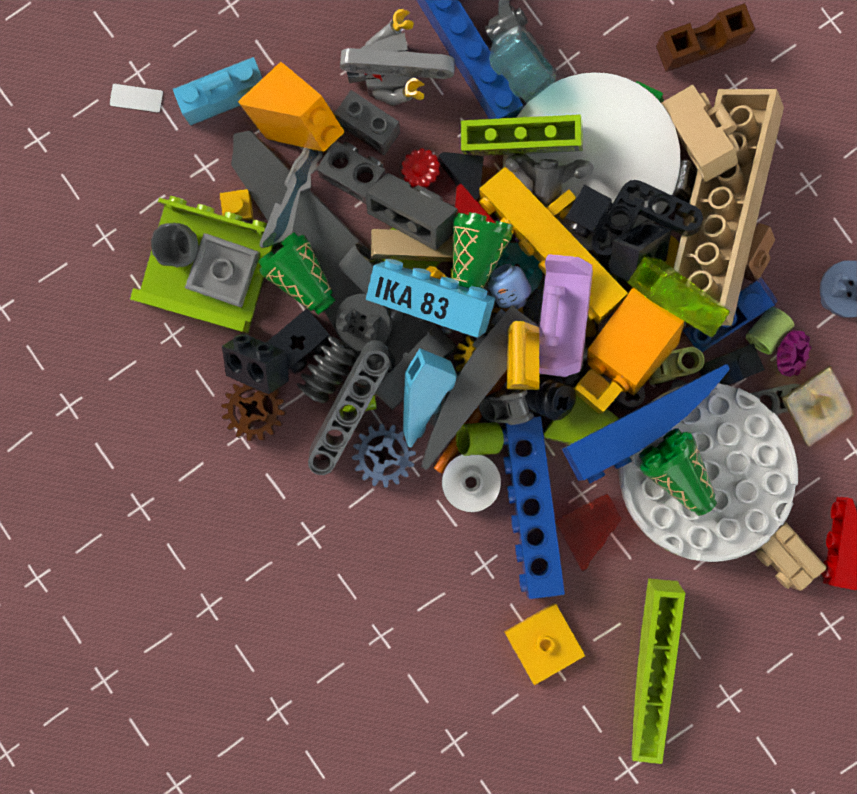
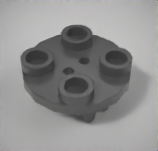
(350, 319)

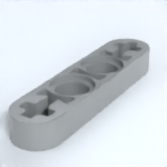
(397, 63)

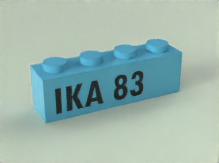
(430, 298)

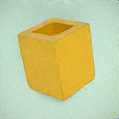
(597, 391)

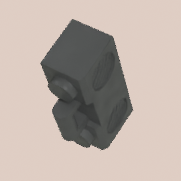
(411, 211)

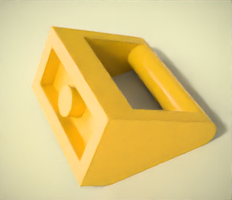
(522, 356)

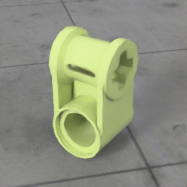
(673, 367)

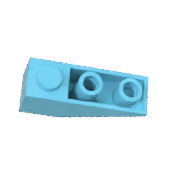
(424, 388)

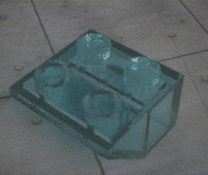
(521, 63)

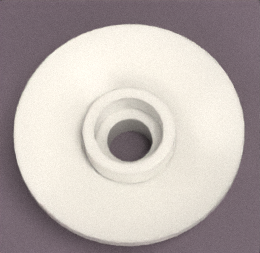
(473, 498)

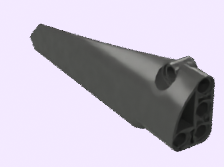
(342, 258)

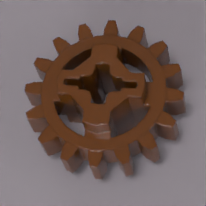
(247, 421)

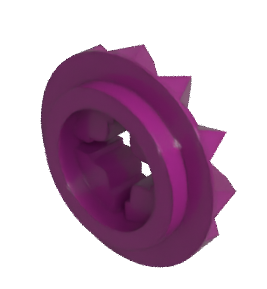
(793, 353)

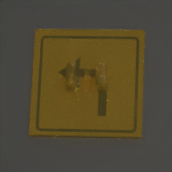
(818, 406)

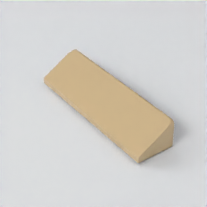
(399, 246)

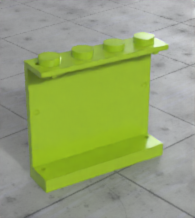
(166, 285)

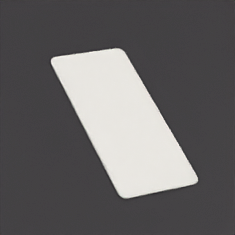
(136, 98)

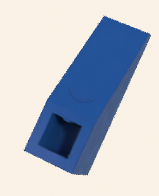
(751, 303)

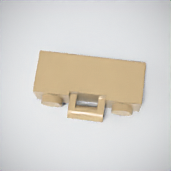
(705, 144)

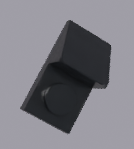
(741, 362)

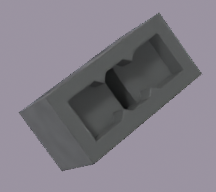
(367, 122)
(347, 177)

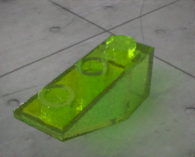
(678, 295)

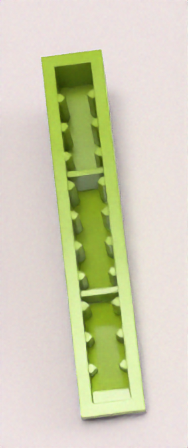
(656, 668)

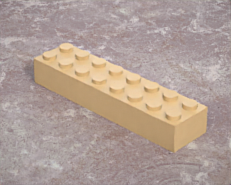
(731, 201)

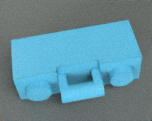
(217, 91)

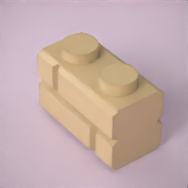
(790, 558)

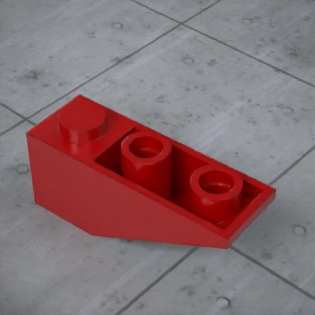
(842, 546)

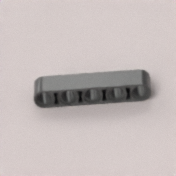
(349, 395)

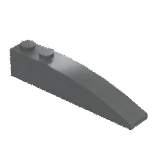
(473, 383)

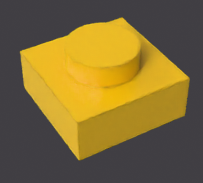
(238, 203)
(562, 205)

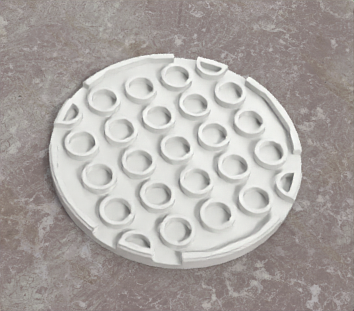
(623, 138)
(749, 470)

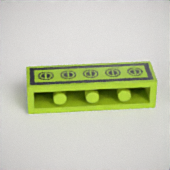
(522, 135)

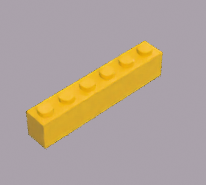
(544, 235)

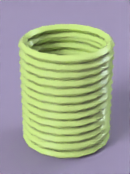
(770, 330)

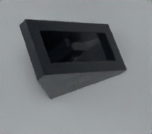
(463, 170)

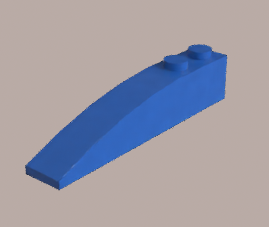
(638, 429)

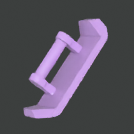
(564, 315)

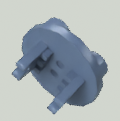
(835, 288)

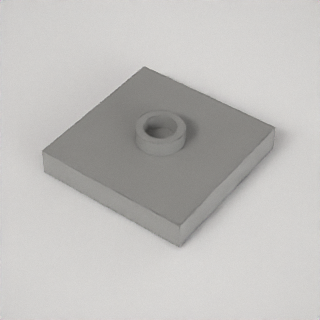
(222, 270)

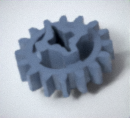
(379, 469)

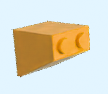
(291, 111)
(635, 342)

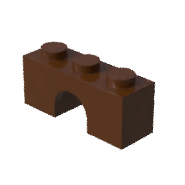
(688, 45)

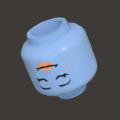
(509, 286)

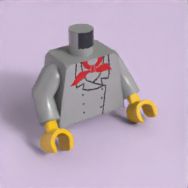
(390, 88)

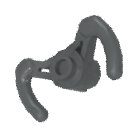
(508, 18)
(548, 175)

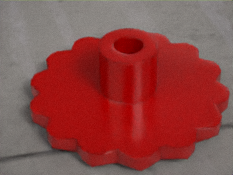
(421, 168)

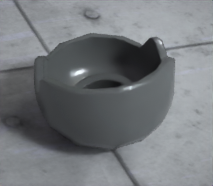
(174, 245)

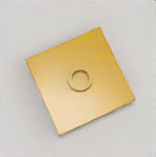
(544, 643)

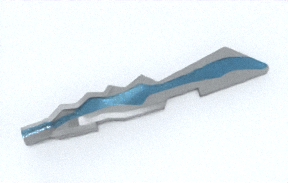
(283, 216)

